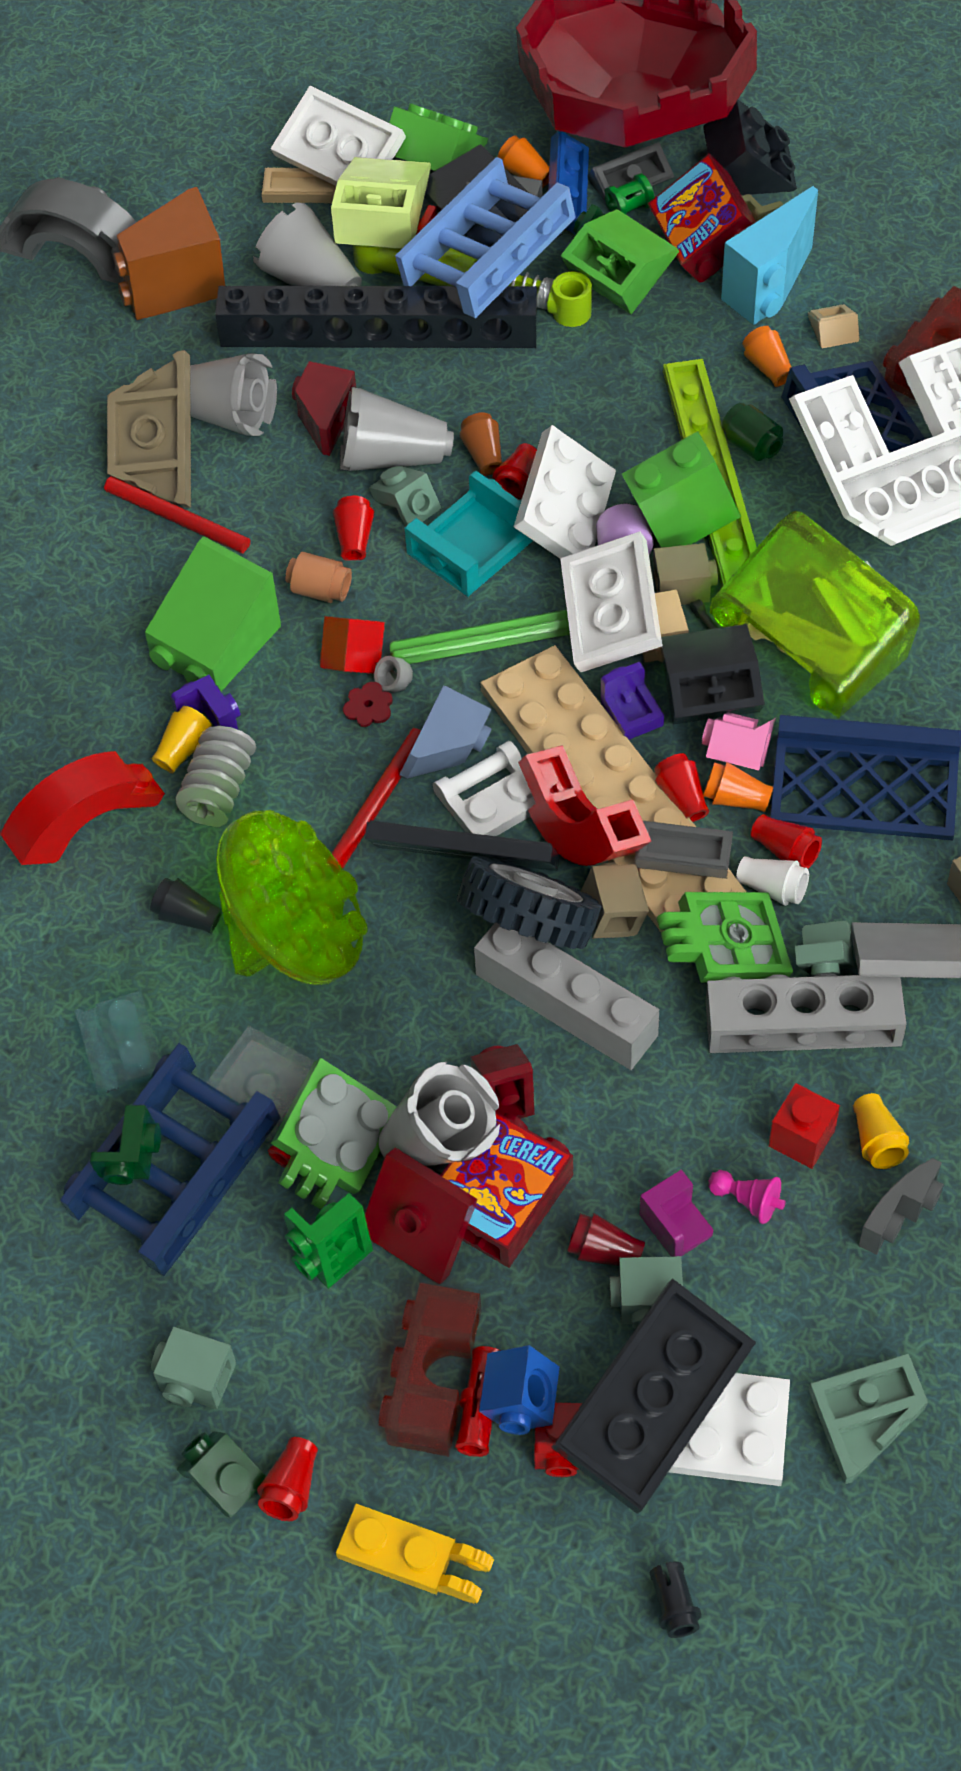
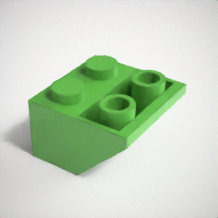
(433, 136)
(619, 258)

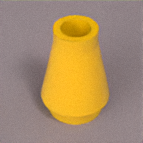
(180, 738)
(880, 1135)

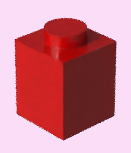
(803, 1125)

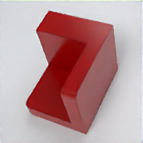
(351, 644)

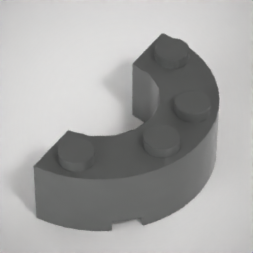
(70, 215)

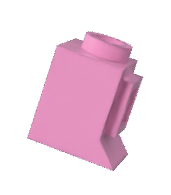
(738, 740)

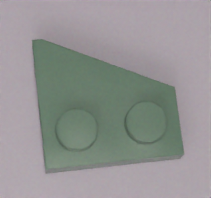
(867, 1411)

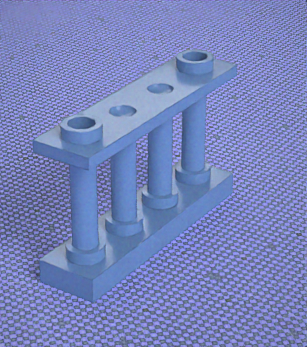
(496, 264)

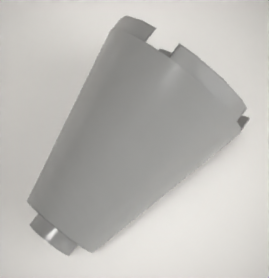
(303, 252)
(234, 393)
(390, 434)
(443, 1117)

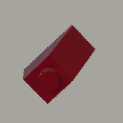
(322, 402)
(509, 1077)

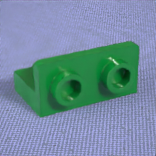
(331, 1243)

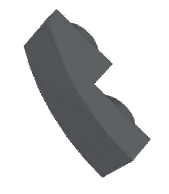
(904, 1200)

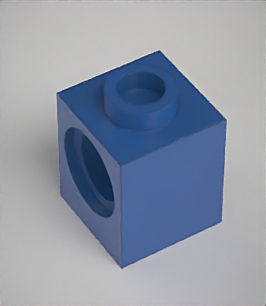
(519, 1389)

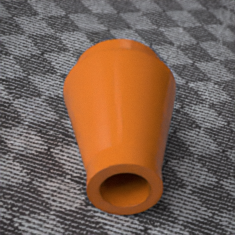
(523, 160)
(767, 353)
(736, 788)

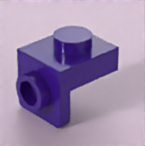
(207, 698)
(630, 701)

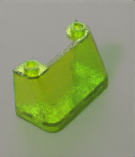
(821, 611)

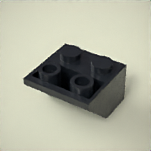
(751, 151)
(711, 674)

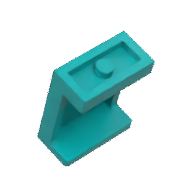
(470, 537)

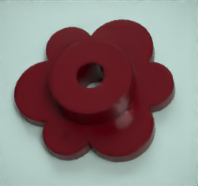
(361, 699)

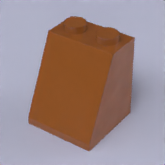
(170, 258)

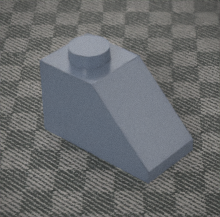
(448, 734)

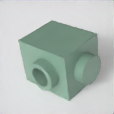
(641, 1283)
(192, 1368)

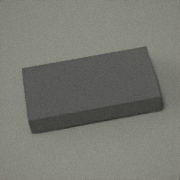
(686, 850)

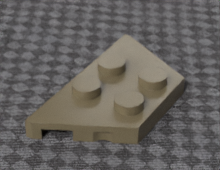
(153, 432)

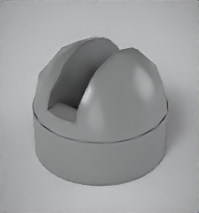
(390, 679)

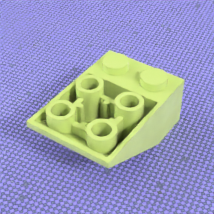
(379, 202)

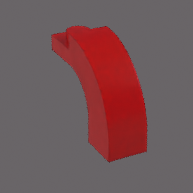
(71, 798)
(569, 818)

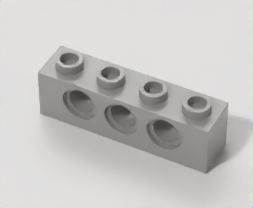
(783, 1028)

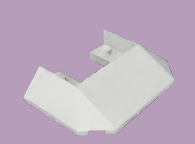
(899, 490)

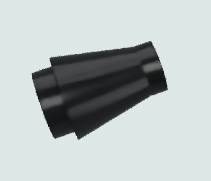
(182, 905)

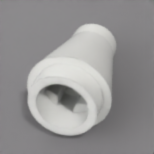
(780, 878)

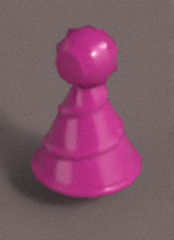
(756, 1195)

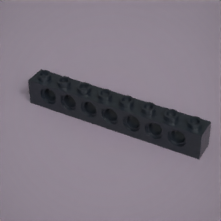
(372, 317)

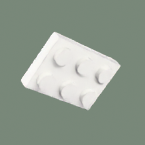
(329, 133)
(564, 495)
(610, 602)
(741, 1433)

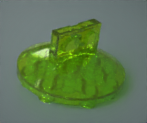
(286, 900)

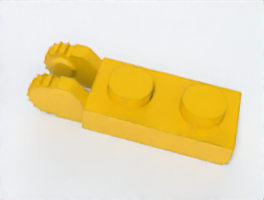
(410, 1553)

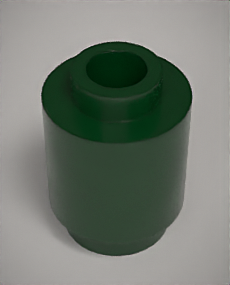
(753, 431)

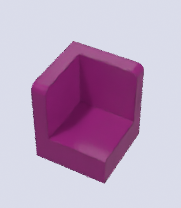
(673, 1216)

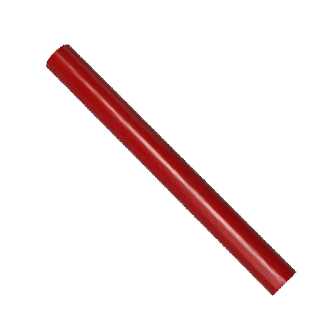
(177, 514)
(374, 801)

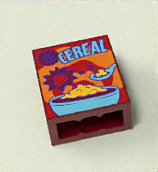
(701, 215)
(513, 1186)

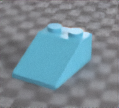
(768, 258)

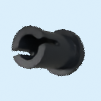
(677, 1609)

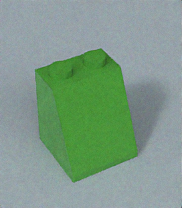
(682, 493)
(214, 615)

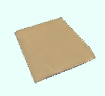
(834, 325)

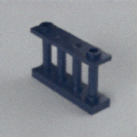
(193, 1199)

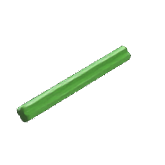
(481, 637)

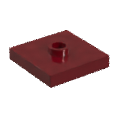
(418, 1215)

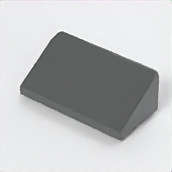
(648, 161)

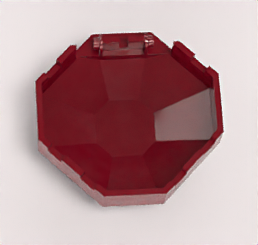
(635, 65)

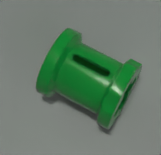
(638, 187)

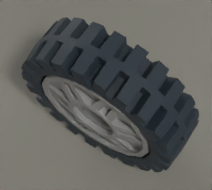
(528, 902)

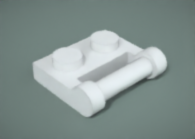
(496, 806)

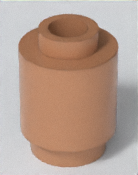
(318, 577)

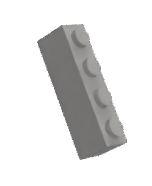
(568, 994)

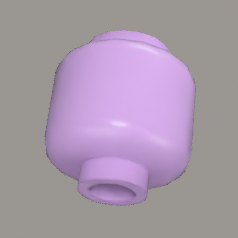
(623, 521)

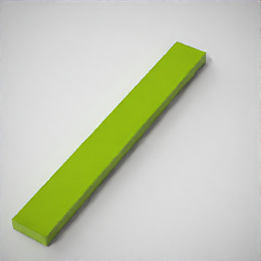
(694, 412)

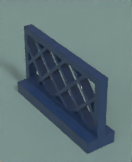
(801, 380)
(875, 743)

